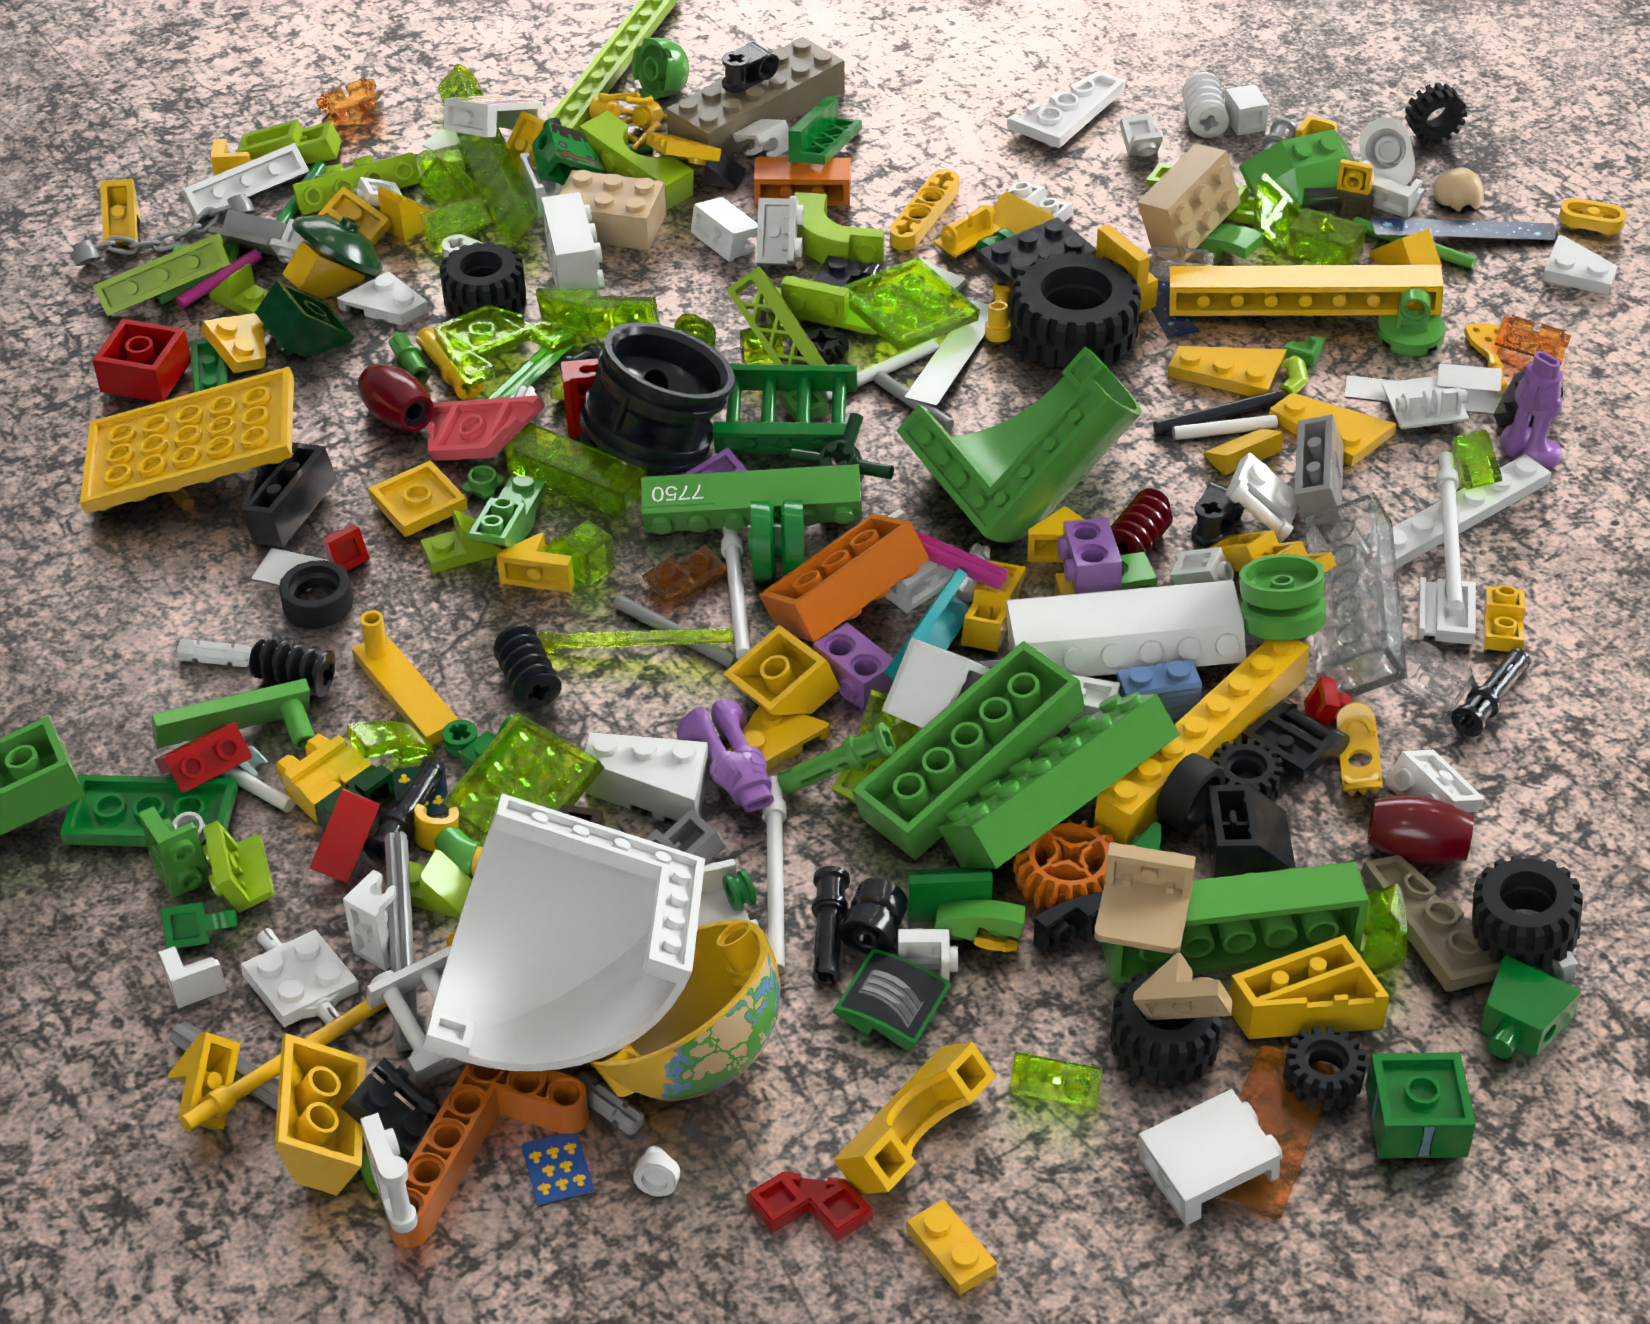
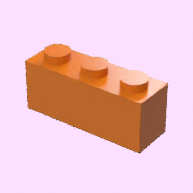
(781, 179)

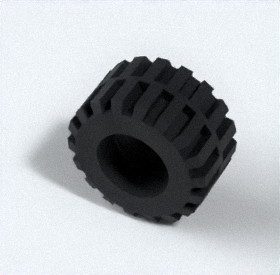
(482, 277)
(1529, 886)
(1159, 1052)

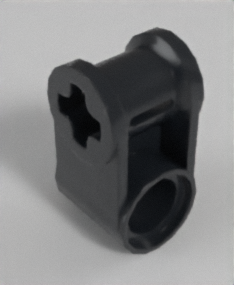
(748, 67)
(1214, 515)

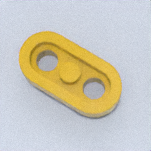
(1592, 215)

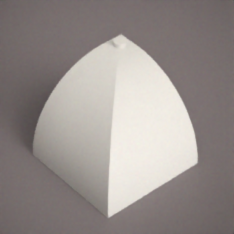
(564, 943)

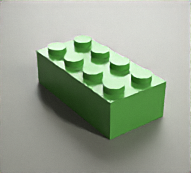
(34, 775)

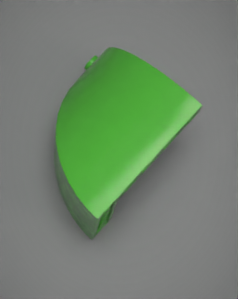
(1030, 463)

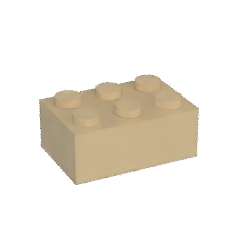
(1190, 199)
(622, 208)

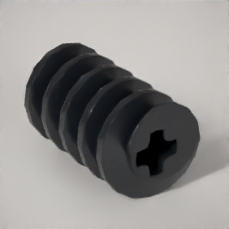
(286, 662)
(526, 666)

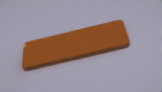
(1286, 1121)

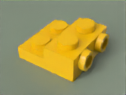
(1122, 251)

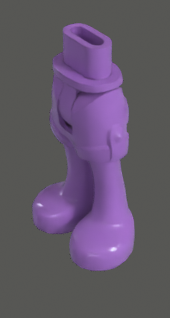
(1537, 396)
(737, 771)

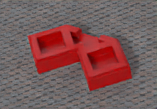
(830, 1201)

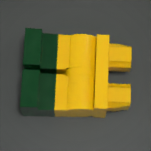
(326, 771)

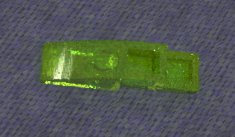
(591, 313)

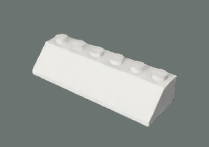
(1132, 627)

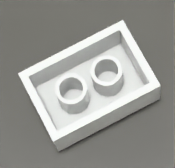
(572, 243)

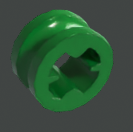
(455, 730)
(739, 890)

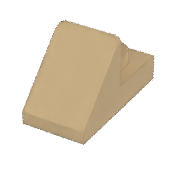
(1174, 994)

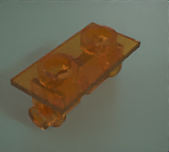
(360, 97)
(1518, 336)

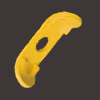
(1360, 724)

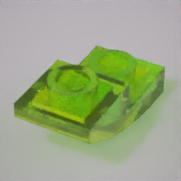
(392, 737)
(1385, 930)

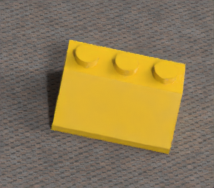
(312, 1130)

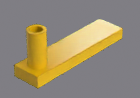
(400, 680)

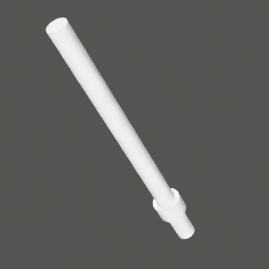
(1447, 484)
(732, 551)
(774, 817)

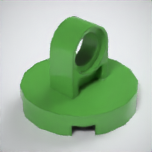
(1412, 331)

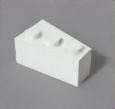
(650, 773)

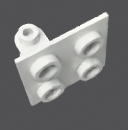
(1424, 403)

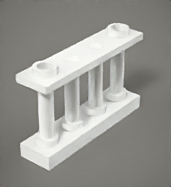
(389, 987)

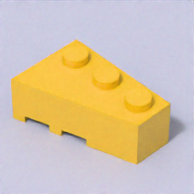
(1309, 989)

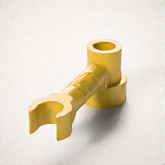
(998, 326)

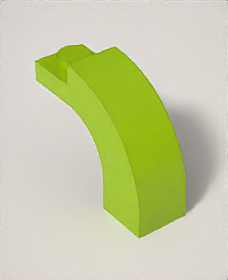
(826, 237)

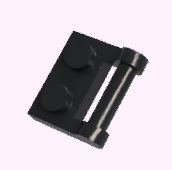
(1298, 751)

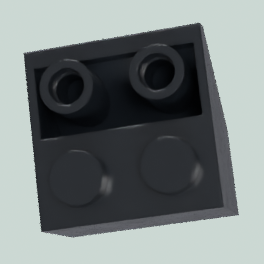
(1246, 832)

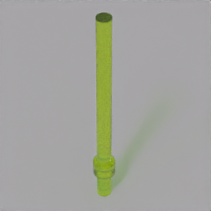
(553, 641)

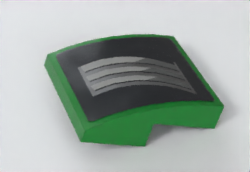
(892, 998)

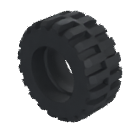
(1074, 305)

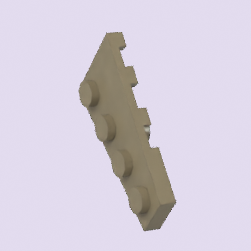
(1434, 926)

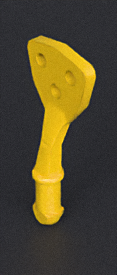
(1482, 338)

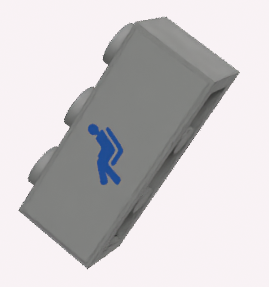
(1318, 465)

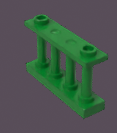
(781, 437)

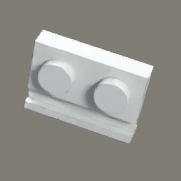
(1441, 622)

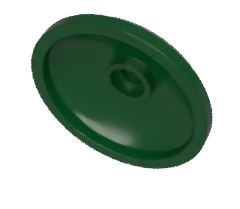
(340, 240)

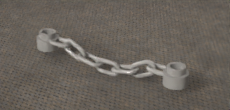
(86, 253)

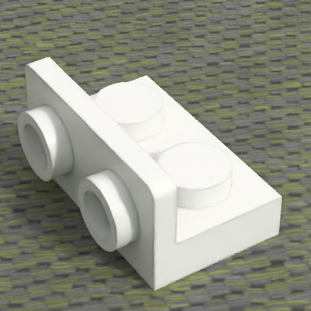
(1430, 776)

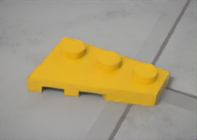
(683, 148)
(1228, 368)
(1358, 431)

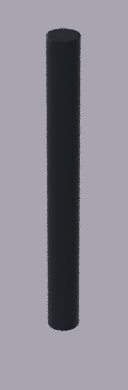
(1219, 411)

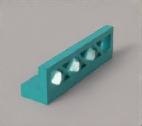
(938, 623)

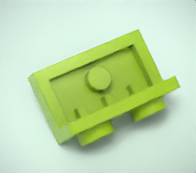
(237, 868)

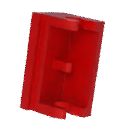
(577, 379)

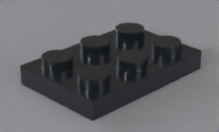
(1016, 252)

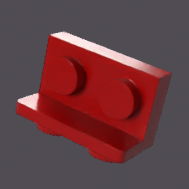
(205, 757)

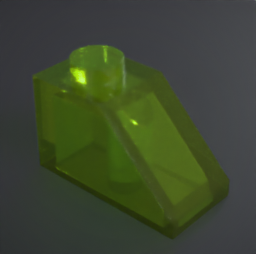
(590, 551)

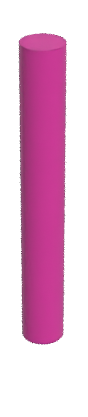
(214, 280)

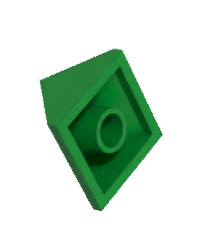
(937, 886)

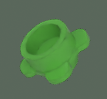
(483, 481)

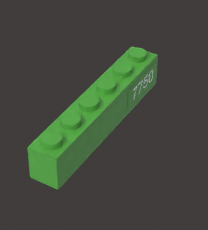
(725, 498)

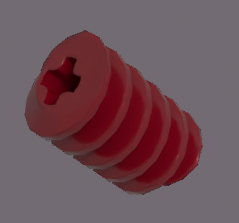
(1142, 522)

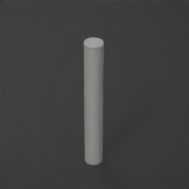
(900, 391)

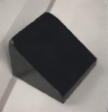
(725, 173)

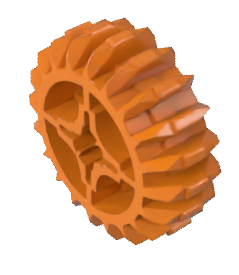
(1070, 857)

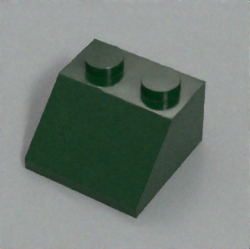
(301, 322)

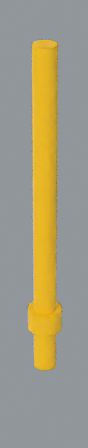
(224, 1098)

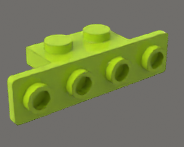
(317, 192)
(820, 304)

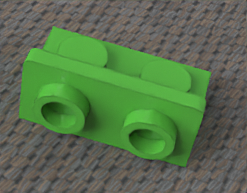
(174, 853)

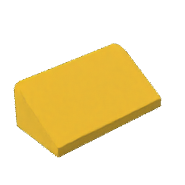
(1018, 214)
(1260, 443)

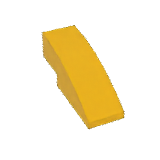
(987, 616)

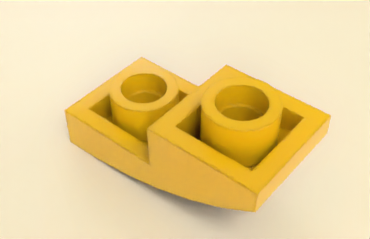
(1355, 177)
(1503, 618)

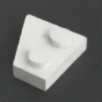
(385, 299)

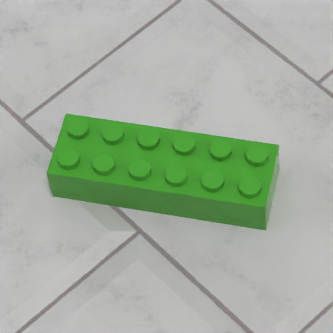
(968, 746)
(1057, 780)
(1257, 920)

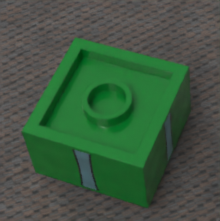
(1419, 1105)

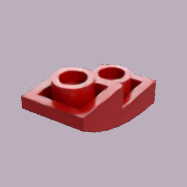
(344, 836)

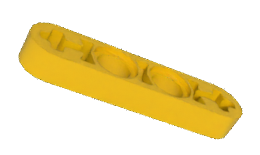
(920, 207)

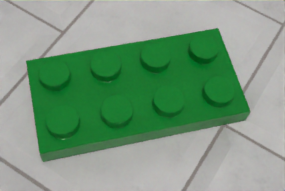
(112, 806)

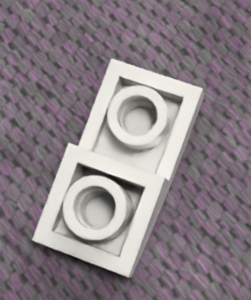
(1037, 196)

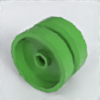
(1282, 597)

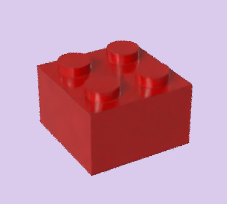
(142, 360)

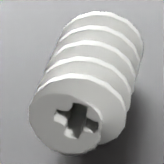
(1205, 105)

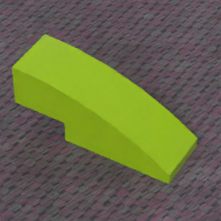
(314, 142)

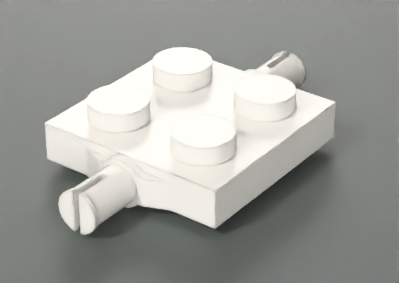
(299, 977)

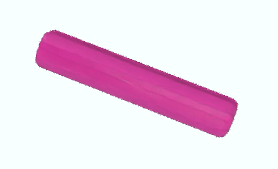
(955, 558)

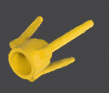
(607, 102)
(645, 115)

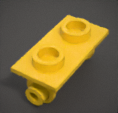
(965, 233)

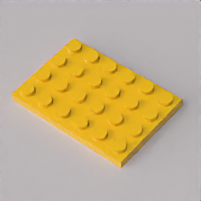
(188, 440)

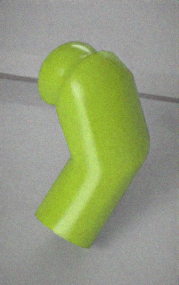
(1297, 375)

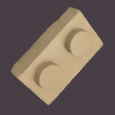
(1145, 898)

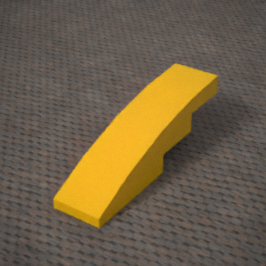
(1246, 547)

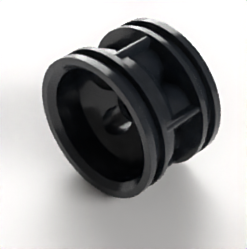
(656, 397)

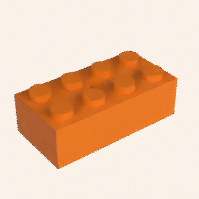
(845, 577)

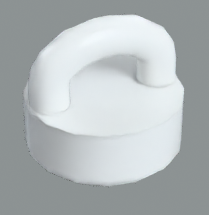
(656, 1173)

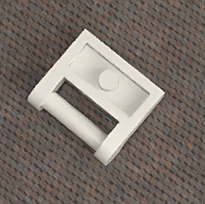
(1263, 495)
(389, 1173)

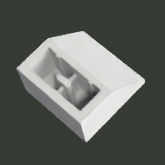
(929, 682)

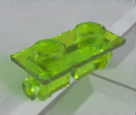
(455, 219)
(1056, 1079)

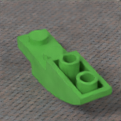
(511, 515)

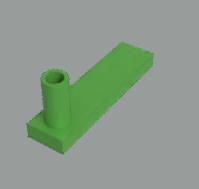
(282, 701)

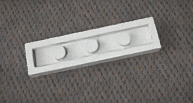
(247, 179)

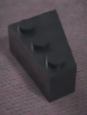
(286, 494)

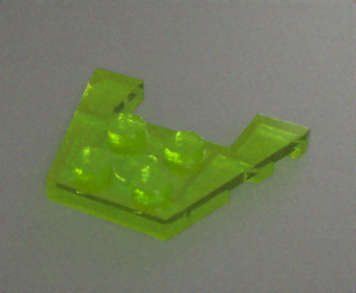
(491, 330)

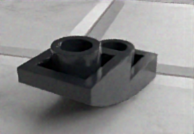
(1064, 920)

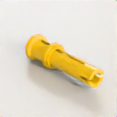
(448, 371)

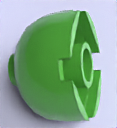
(660, 67)

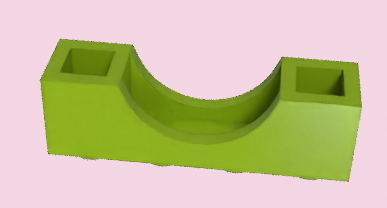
(610, 142)

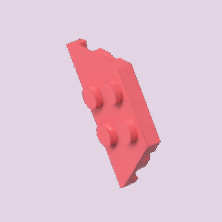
(478, 426)

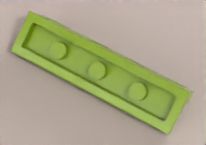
(162, 274)
(783, 316)

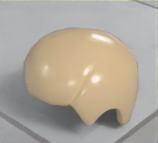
(1459, 188)

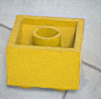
(784, 675)

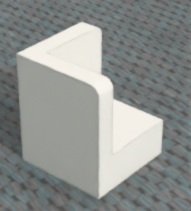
(1246, 109)
(192, 981)

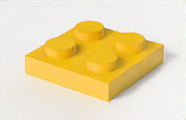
(417, 498)

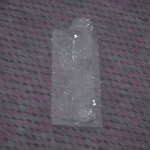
(1163, 257)

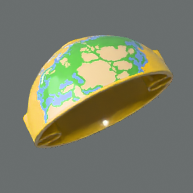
(713, 1025)

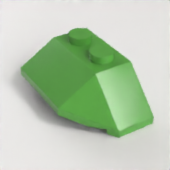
(1299, 163)

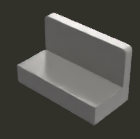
(249, 231)

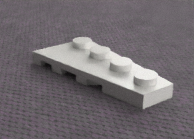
(1068, 111)

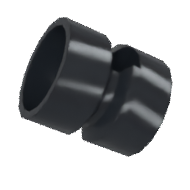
(873, 916)

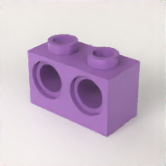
(1090, 555)
(855, 663)

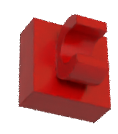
(346, 547)
(1325, 702)

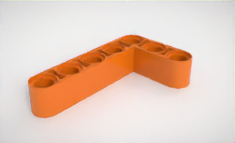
(465, 1120)

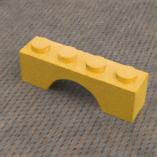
(884, 1147)

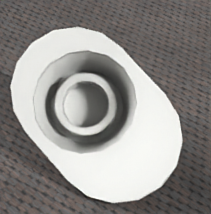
(1388, 149)

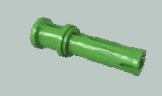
(853, 754)

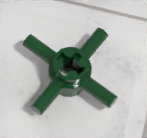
(843, 453)

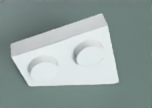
(1579, 267)

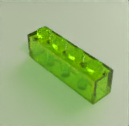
(576, 470)

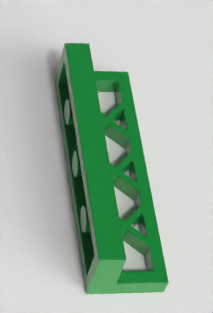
(821, 133)

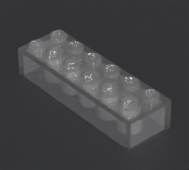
(1363, 622)

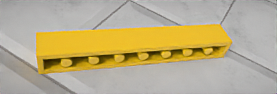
(1300, 289)
(1219, 717)

